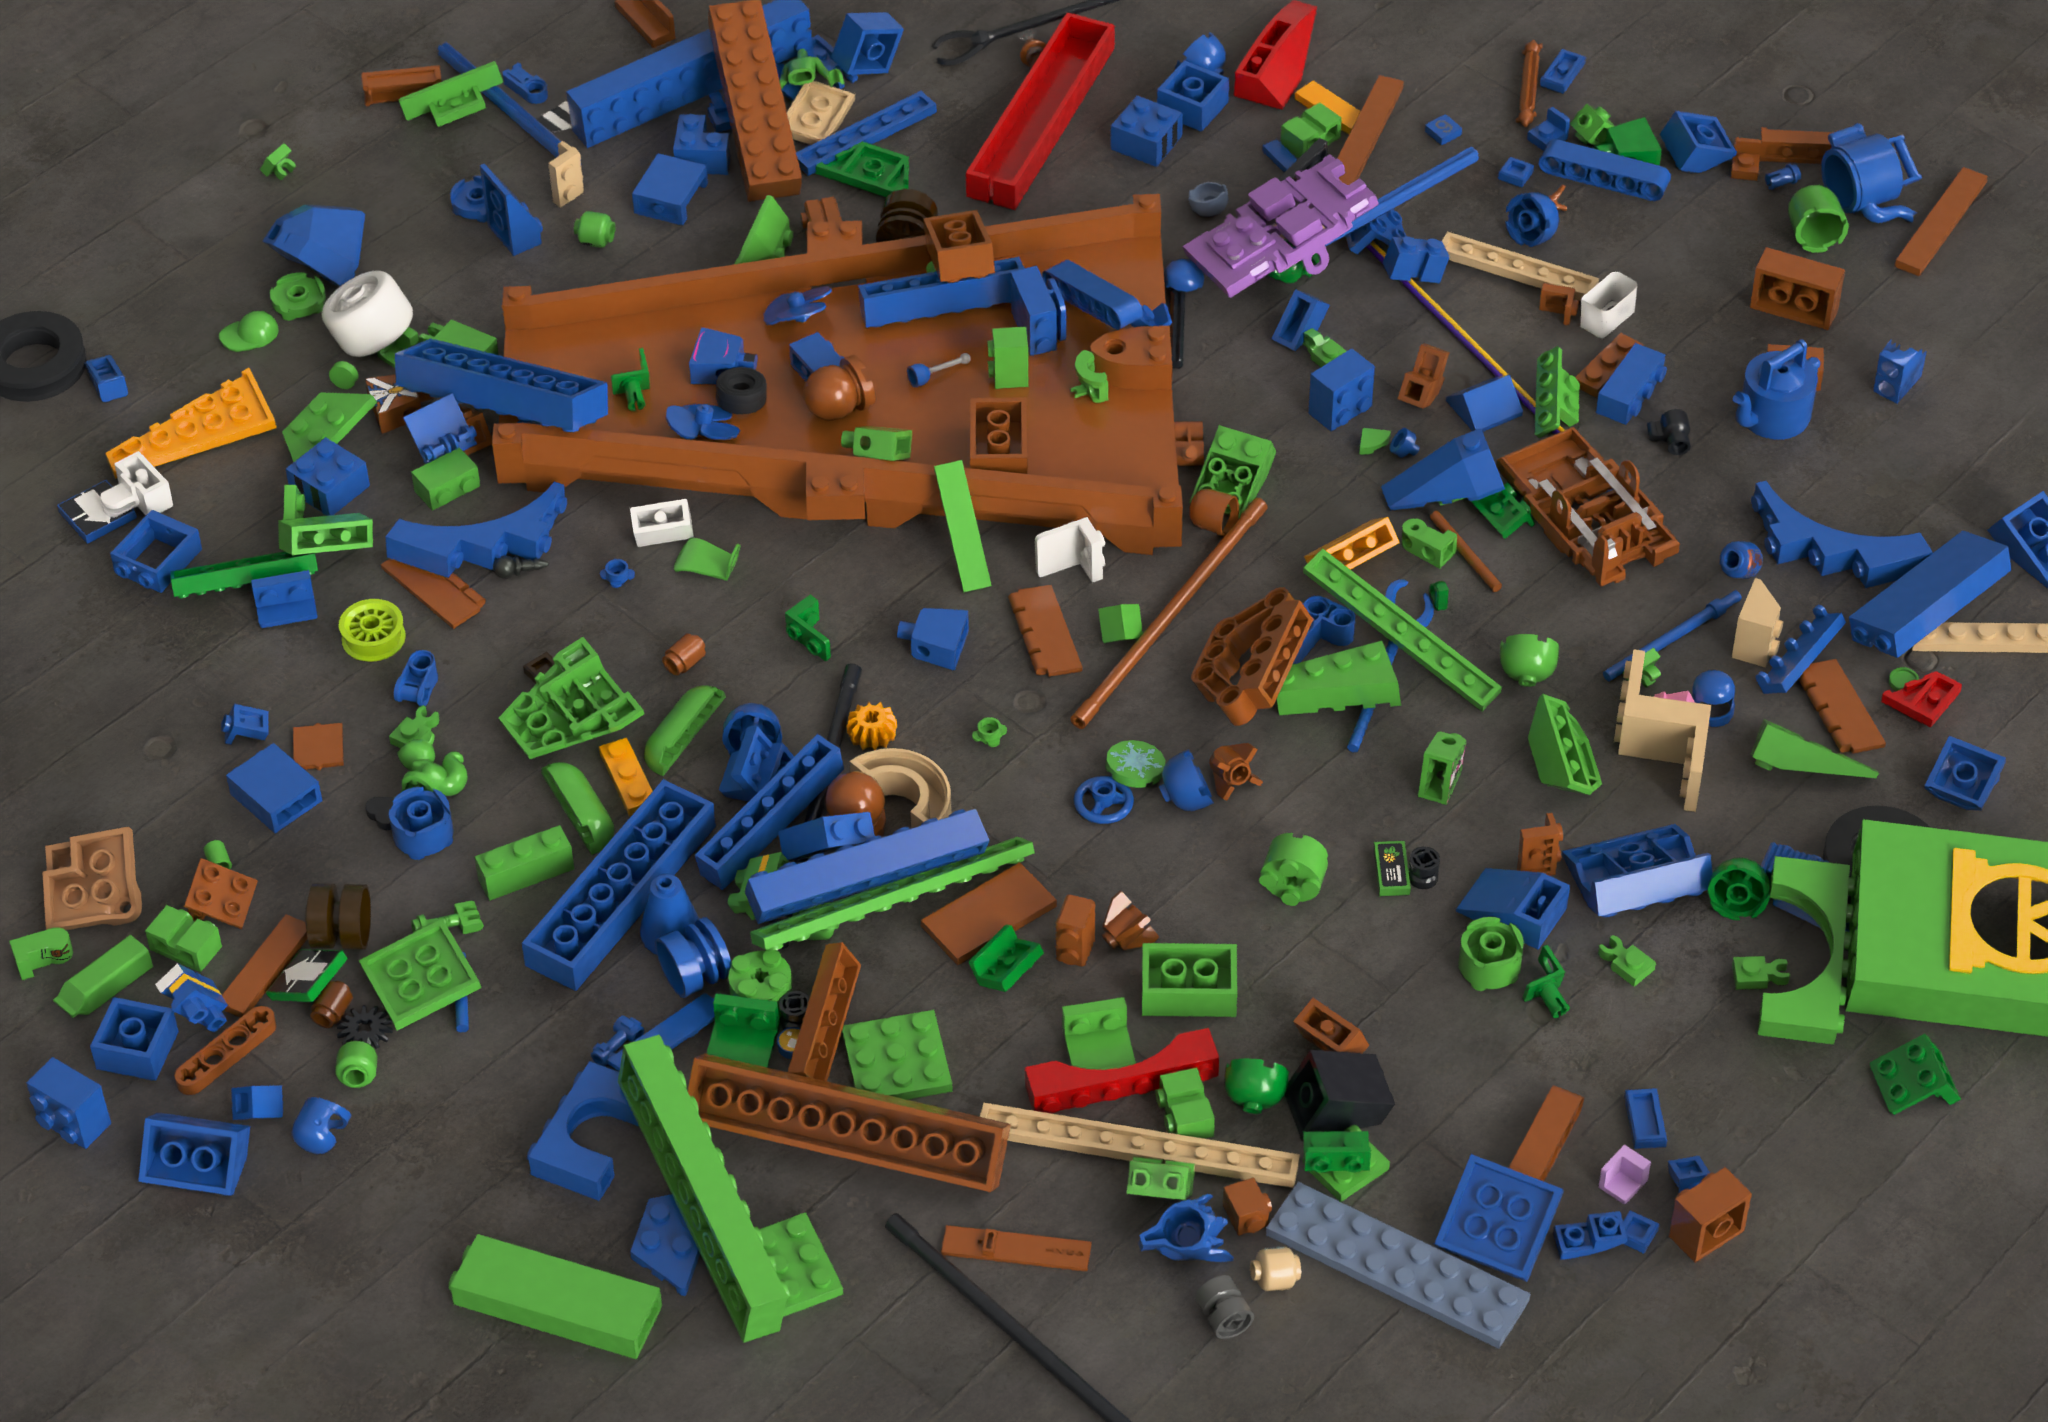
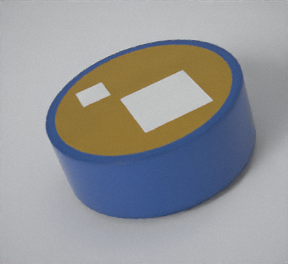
(787, 1041)

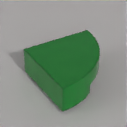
(1439, 595)

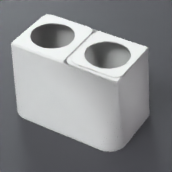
(1593, 309)

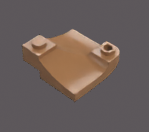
(91, 881)

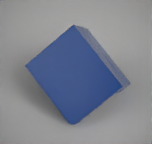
(257, 1102)

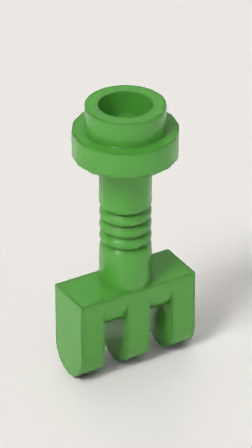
(465, 916)

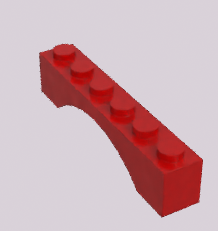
(1061, 1087)

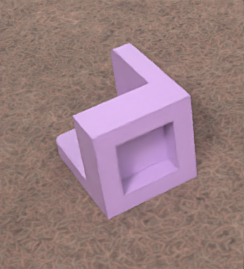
(1624, 1174)

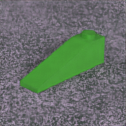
(1790, 751)

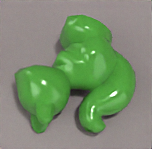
(419, 758)

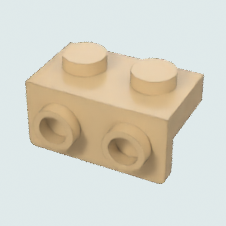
(566, 175)

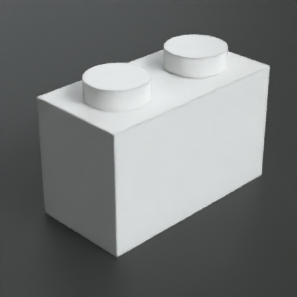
(661, 522)

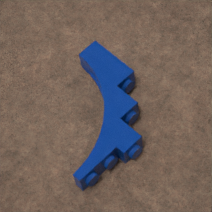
(445, 547)
(1830, 550)

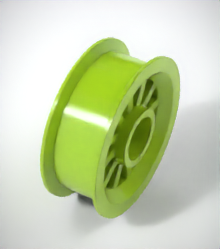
(372, 630)

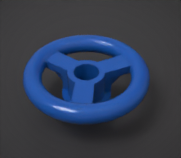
(1104, 792)

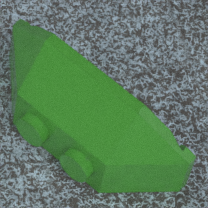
(768, 234)
(1562, 748)

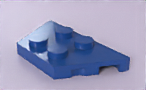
(666, 1244)

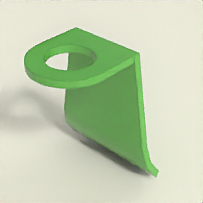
(706, 559)

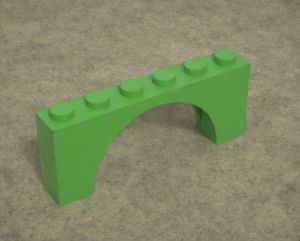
(1814, 1009)

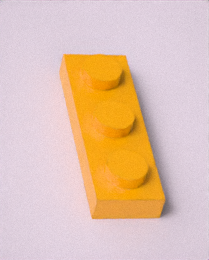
(626, 773)

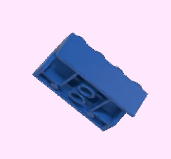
(1638, 870)

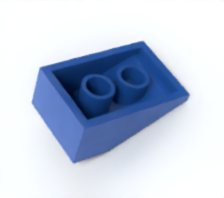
(509, 216)
(2026, 536)

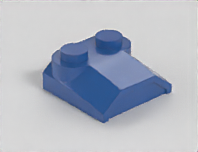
(1964, 774)

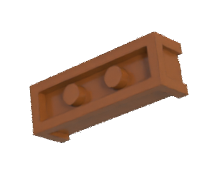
(395, 84)
(1793, 146)

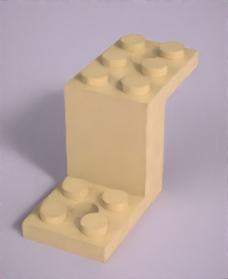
(1662, 729)

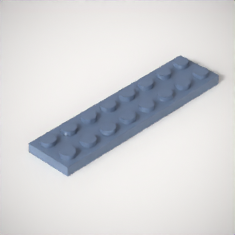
(1398, 1265)

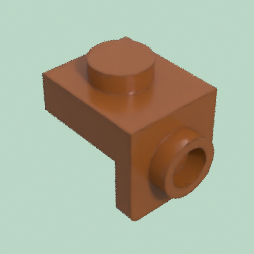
(1559, 300)

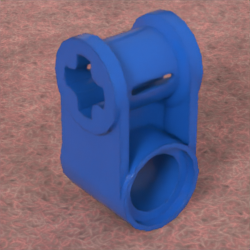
(417, 679)

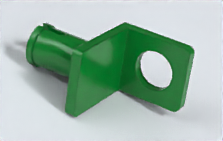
(633, 383)
(1547, 986)

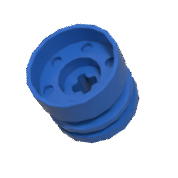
(694, 957)

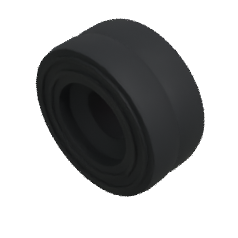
(741, 390)

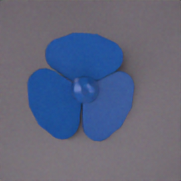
(796, 306)
(701, 420)

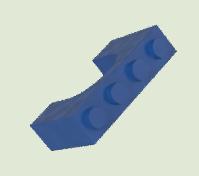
(557, 1156)

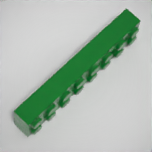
(238, 572)

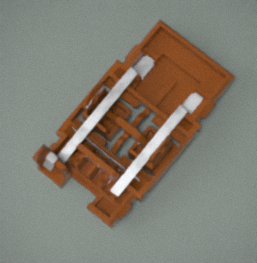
(1565, 471)

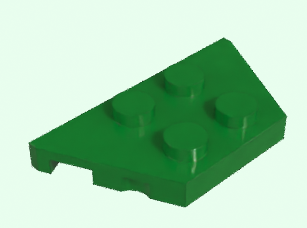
(869, 169)

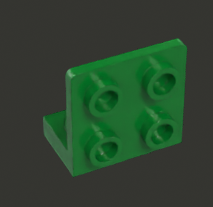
(744, 1029)
(1913, 1075)

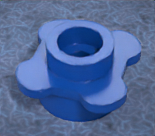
(617, 572)

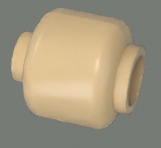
(1276, 1268)

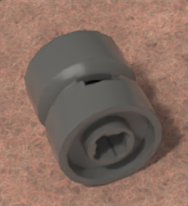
(1224, 1307)

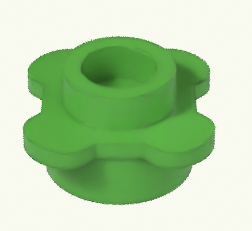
(989, 731)

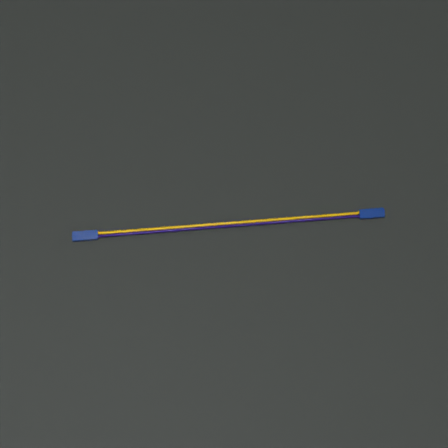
(1285, 159)

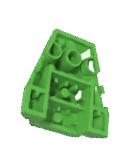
(569, 704)

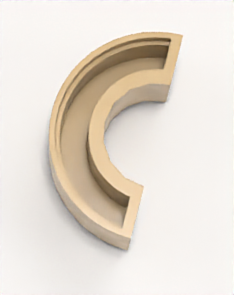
(910, 776)

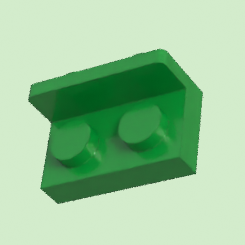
(1504, 511)
(1336, 1151)

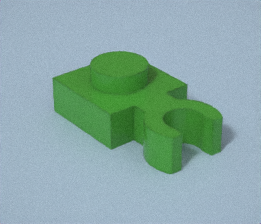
(414, 729)
(1627, 963)
(1756, 973)

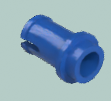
(1789, 174)

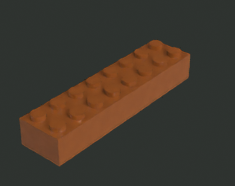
(754, 100)

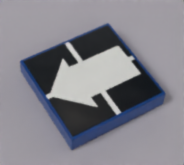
(87, 516)

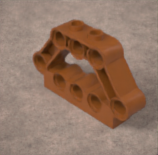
(1274, 633)

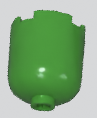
(1817, 218)

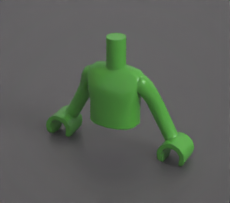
(803, 68)

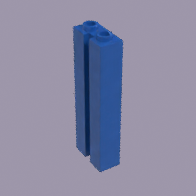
(1930, 593)

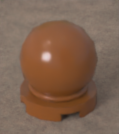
(836, 390)
(857, 794)

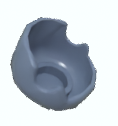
(1208, 199)

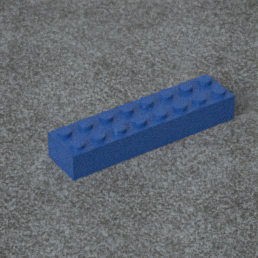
(502, 384)
(617, 884)

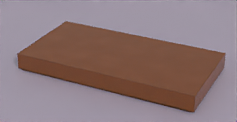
(977, 916)

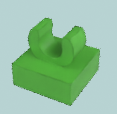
(276, 161)
(1650, 671)

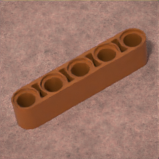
(1548, 1133)

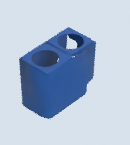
(1898, 371)

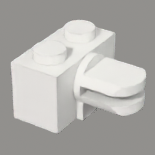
(138, 487)

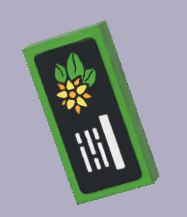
(1392, 868)

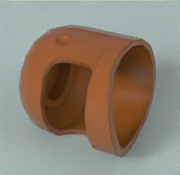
(1209, 508)

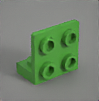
(1097, 1034)

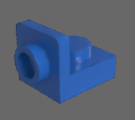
(1553, 128)
(1158, 317)
(245, 722)
(1687, 1172)

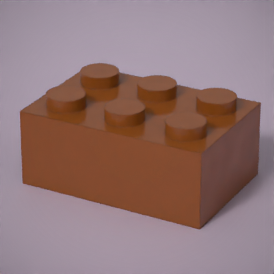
(959, 246)
(1797, 288)
(998, 434)

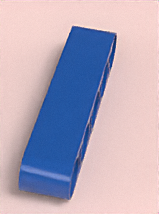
(1604, 170)
(1094, 295)

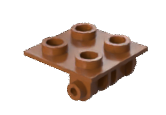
(220, 894)

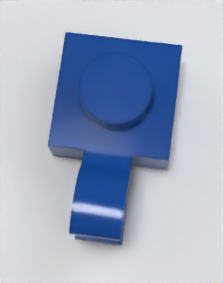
(718, 112)

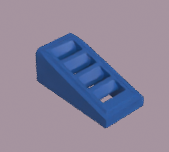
(107, 381)

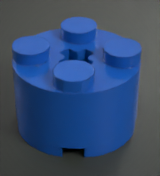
(421, 822)

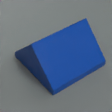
(1487, 403)

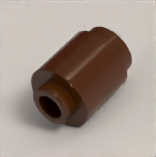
(331, 1004)

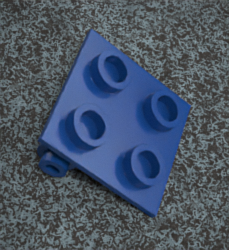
(440, 429)

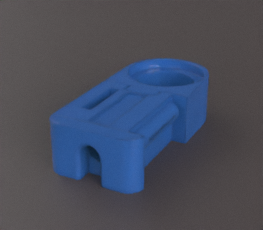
(523, 83)

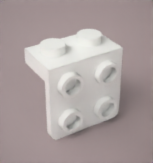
(1070, 546)

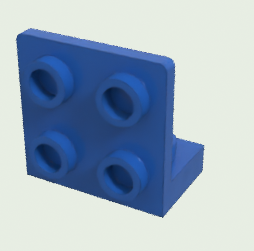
(1382, 228)

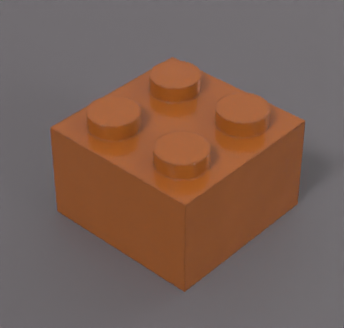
(1709, 1214)

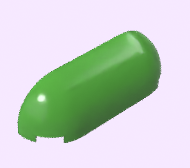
(681, 726)
(580, 804)

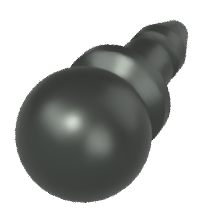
(506, 566)

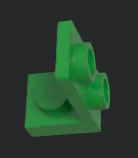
(800, 625)

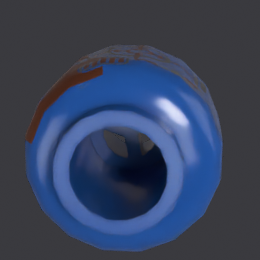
(1741, 559)

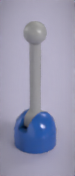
(920, 374)

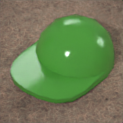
(249, 333)

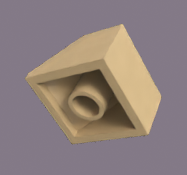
(1758, 627)

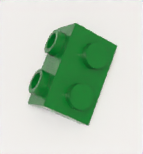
(1004, 960)

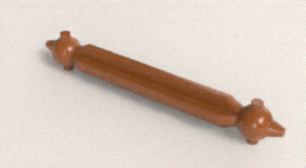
(1529, 83)

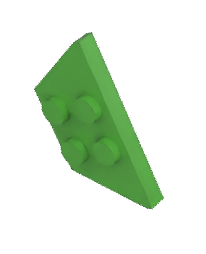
(326, 416)

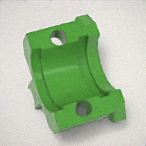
(1092, 383)

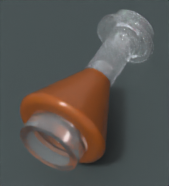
(1031, 48)

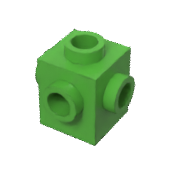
(1592, 125)

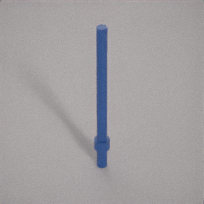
(1713, 610)

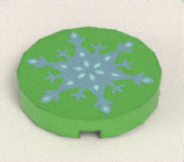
(1135, 763)

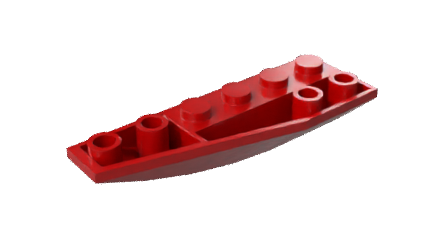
(1277, 57)

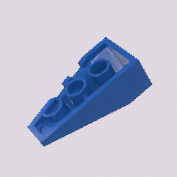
(1452, 472)

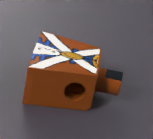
(393, 401)

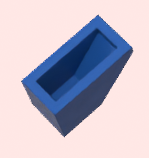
(1299, 316)

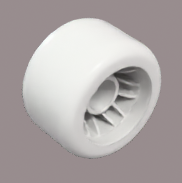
(367, 313)

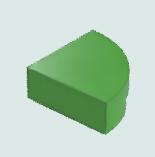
(1373, 439)

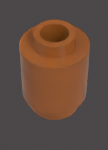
(684, 654)

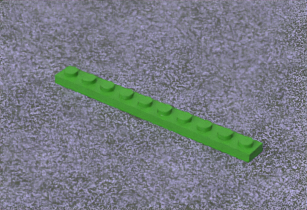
(882, 897)

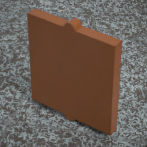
(318, 746)

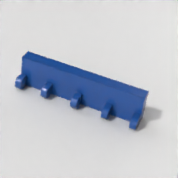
(1801, 651)

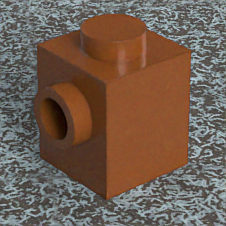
(1246, 1206)

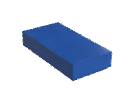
(1645, 1118)

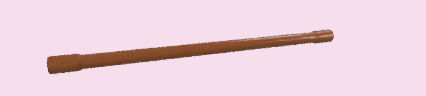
(1091, 706)

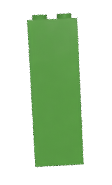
(555, 1296)

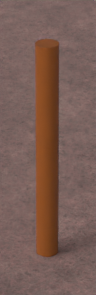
(1468, 554)

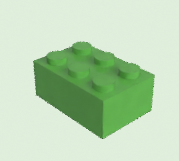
(1189, 979)

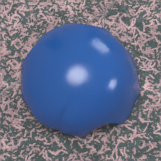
(1183, 275)

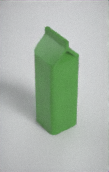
(104, 977)

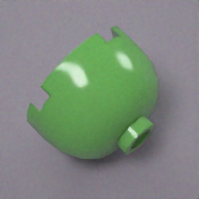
(1528, 659)

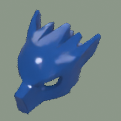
(1188, 1233)

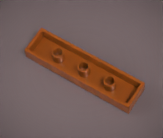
(825, 1013)

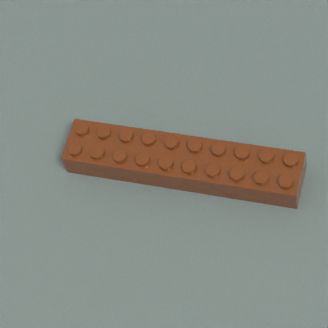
(849, 1122)

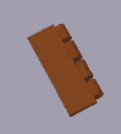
(446, 597)
(1044, 631)
(1840, 708)

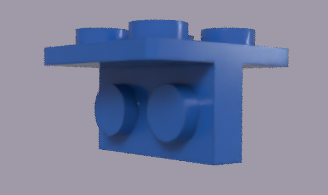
(284, 599)

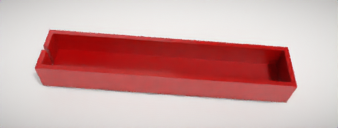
(1040, 111)

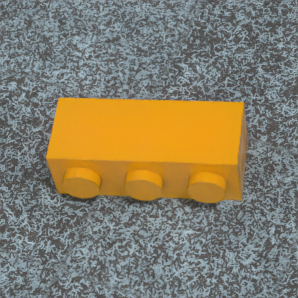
(1361, 543)

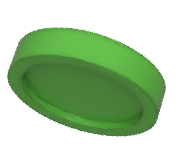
(1900, 676)

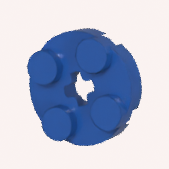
(464, 200)

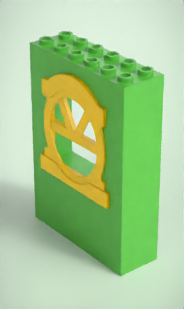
(1915, 934)

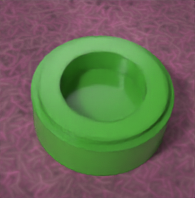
(343, 375)

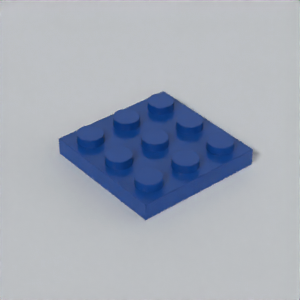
(1499, 1217)

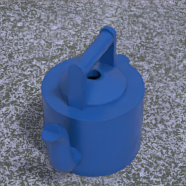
(1868, 173)
(1778, 392)

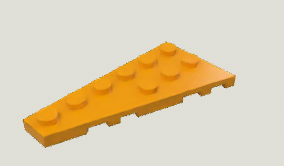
(203, 424)

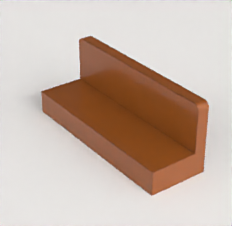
(649, 19)

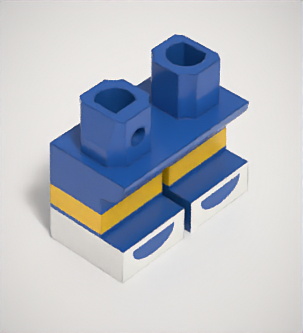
(194, 997)

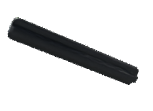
(1177, 315)

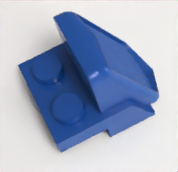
(753, 765)

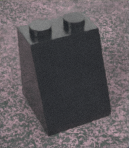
(1337, 1091)

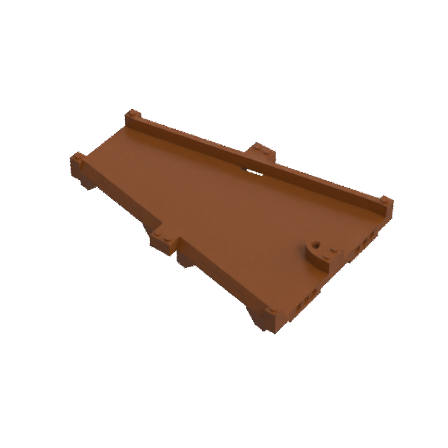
(1082, 456)

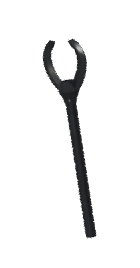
(981, 39)

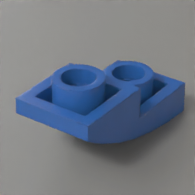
(1596, 1235)

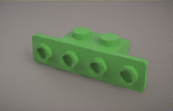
(454, 96)
(1555, 394)

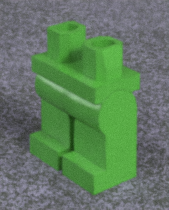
(1161, 1180)

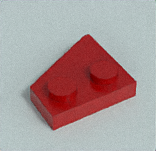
(1924, 698)

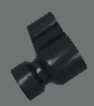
(1674, 428)

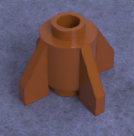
(1232, 767)
(1126, 925)

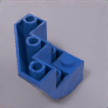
(320, 238)

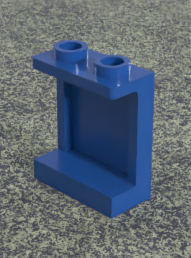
(668, 188)

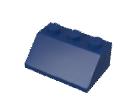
(193, 1153)

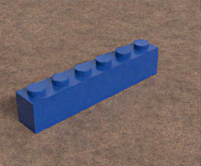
(928, 297)
(769, 811)

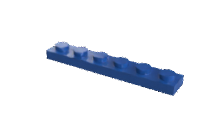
(867, 130)

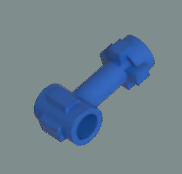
(625, 1030)

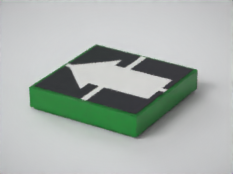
(306, 975)

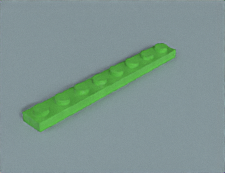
(1402, 629)

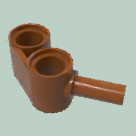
(1189, 443)

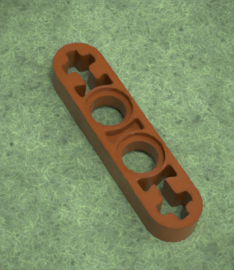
(230, 1053)

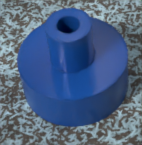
(1404, 443)

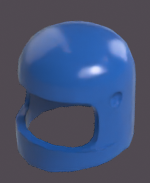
(1715, 688)
(313, 1125)

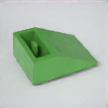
(1236, 466)

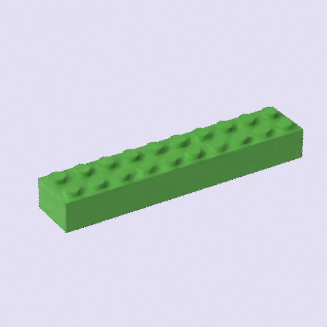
(703, 1188)

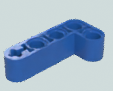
(1331, 623)

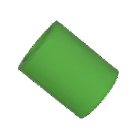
(217, 853)

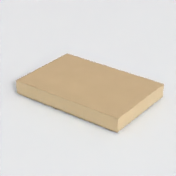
(818, 111)

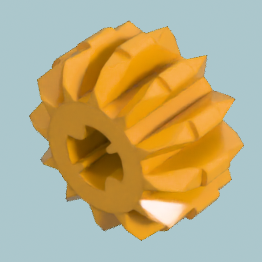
(871, 726)

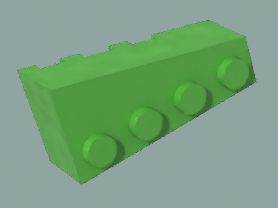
(1340, 680)

